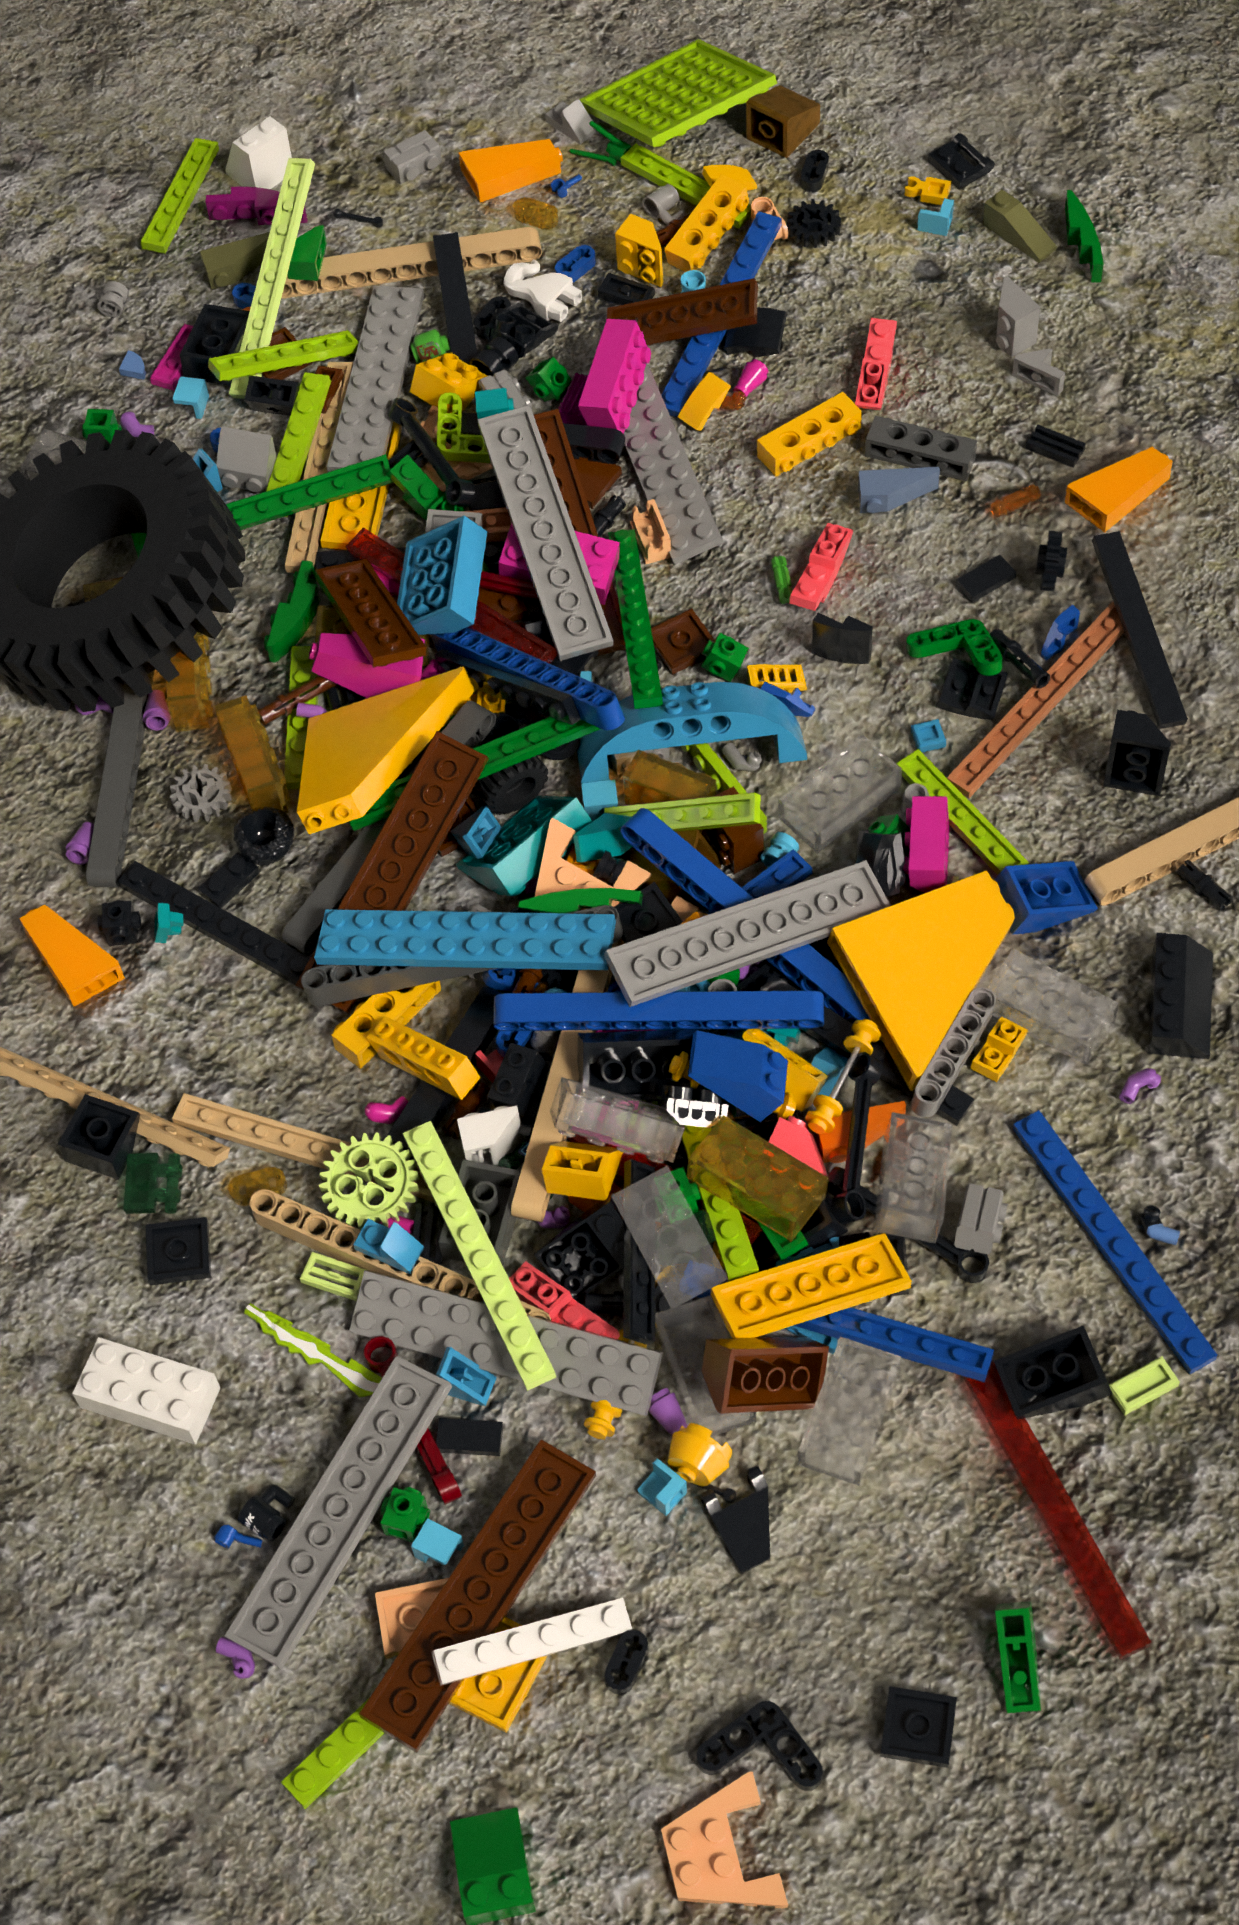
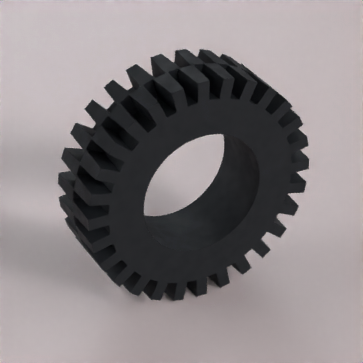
(152, 610)

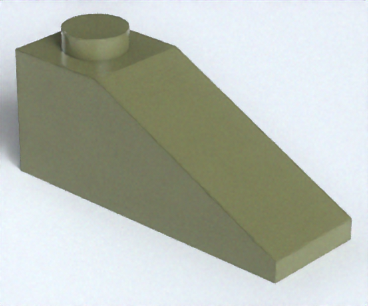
(1016, 225)
(233, 260)

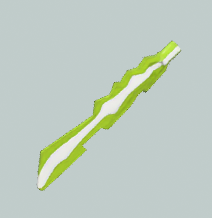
(314, 1351)

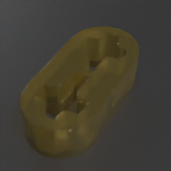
(535, 213)
(254, 1182)

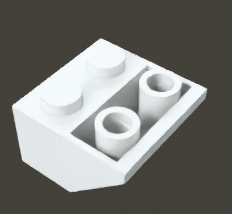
(490, 1134)

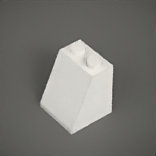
(260, 155)

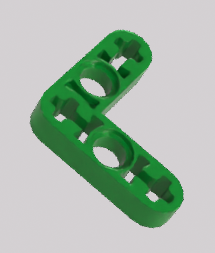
(965, 634)

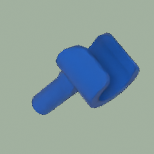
(561, 186)
(228, 1534)

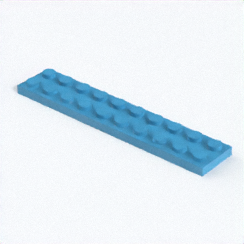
(465, 939)

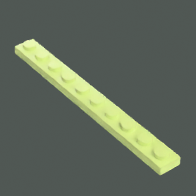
(275, 263)
(479, 1256)

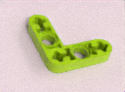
(459, 442)

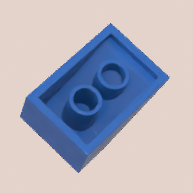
(1044, 895)
(739, 1072)

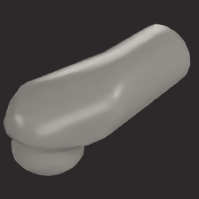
(741, 762)

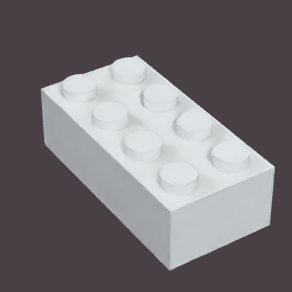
(146, 1390)

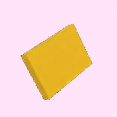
(499, 1693)

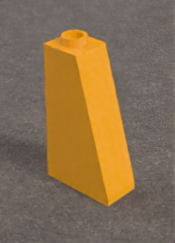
(509, 167)
(1118, 488)
(72, 957)

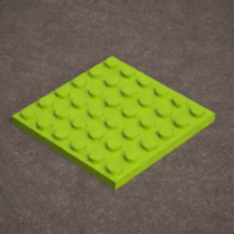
(677, 92)

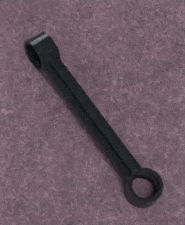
(404, 414)
(857, 1135)
(942, 1247)

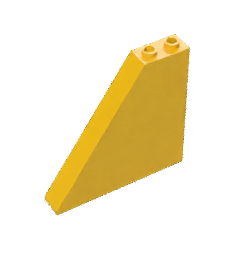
(367, 745)
(922, 963)

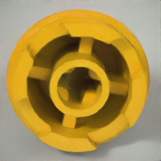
(697, 1455)

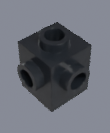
(119, 922)

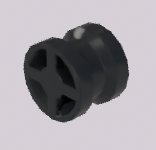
(609, 868)

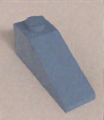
(894, 487)

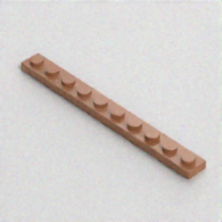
(1037, 703)

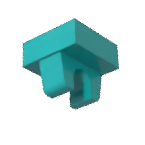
(166, 923)
(785, 1036)

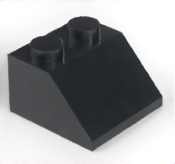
(100, 1136)

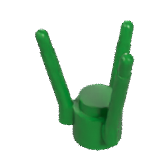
(615, 148)

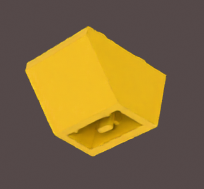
(639, 250)
(443, 376)
(580, 1170)

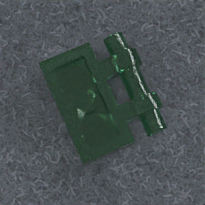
(142, 1183)

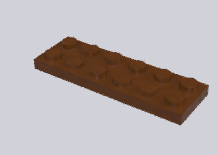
(692, 311)
(370, 613)

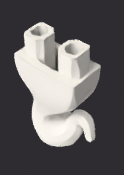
(545, 292)

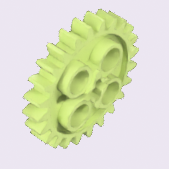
(382, 1157)

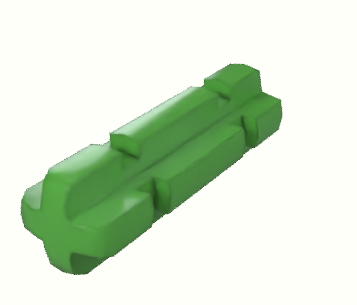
(782, 578)

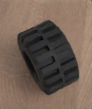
(512, 786)

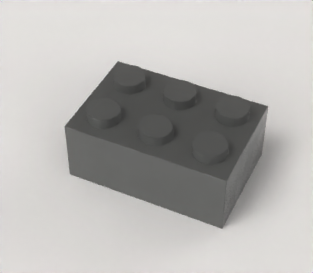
(491, 1194)

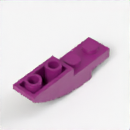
(244, 204)

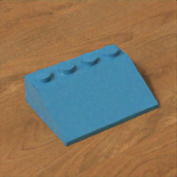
(443, 577)

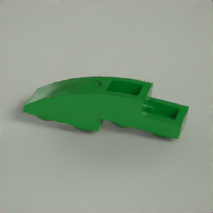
(419, 488)
(295, 616)

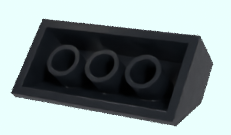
(1180, 997)
(632, 1060)

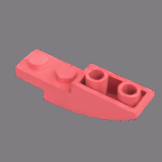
(876, 364)
(822, 567)
(546, 1294)

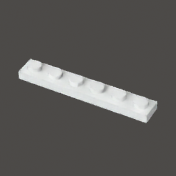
(531, 1641)

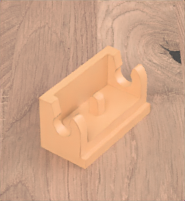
(651, 533)

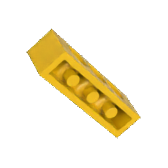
(709, 211)
(809, 434)
(367, 1014)
(423, 1057)

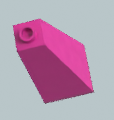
(344, 663)

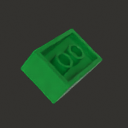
(492, 1867)

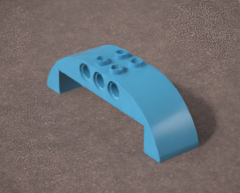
(691, 717)

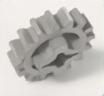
(187, 794)

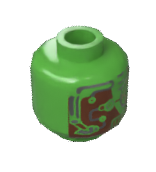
(429, 345)

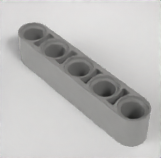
(950, 1063)

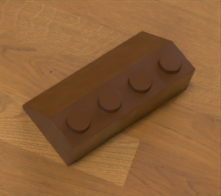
(764, 1373)

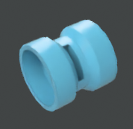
(692, 281)
(780, 846)

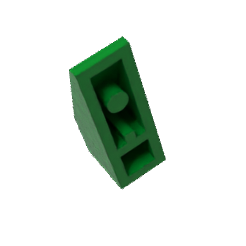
(1018, 1656)

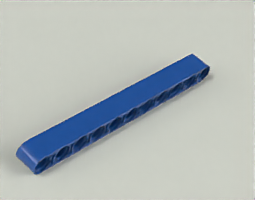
(593, 702)
(718, 891)
(665, 1012)

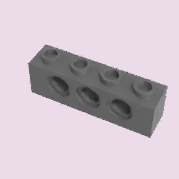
(920, 447)

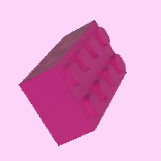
(615, 375)
(599, 554)

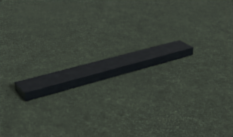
(1139, 630)

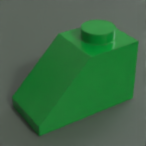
(308, 255)

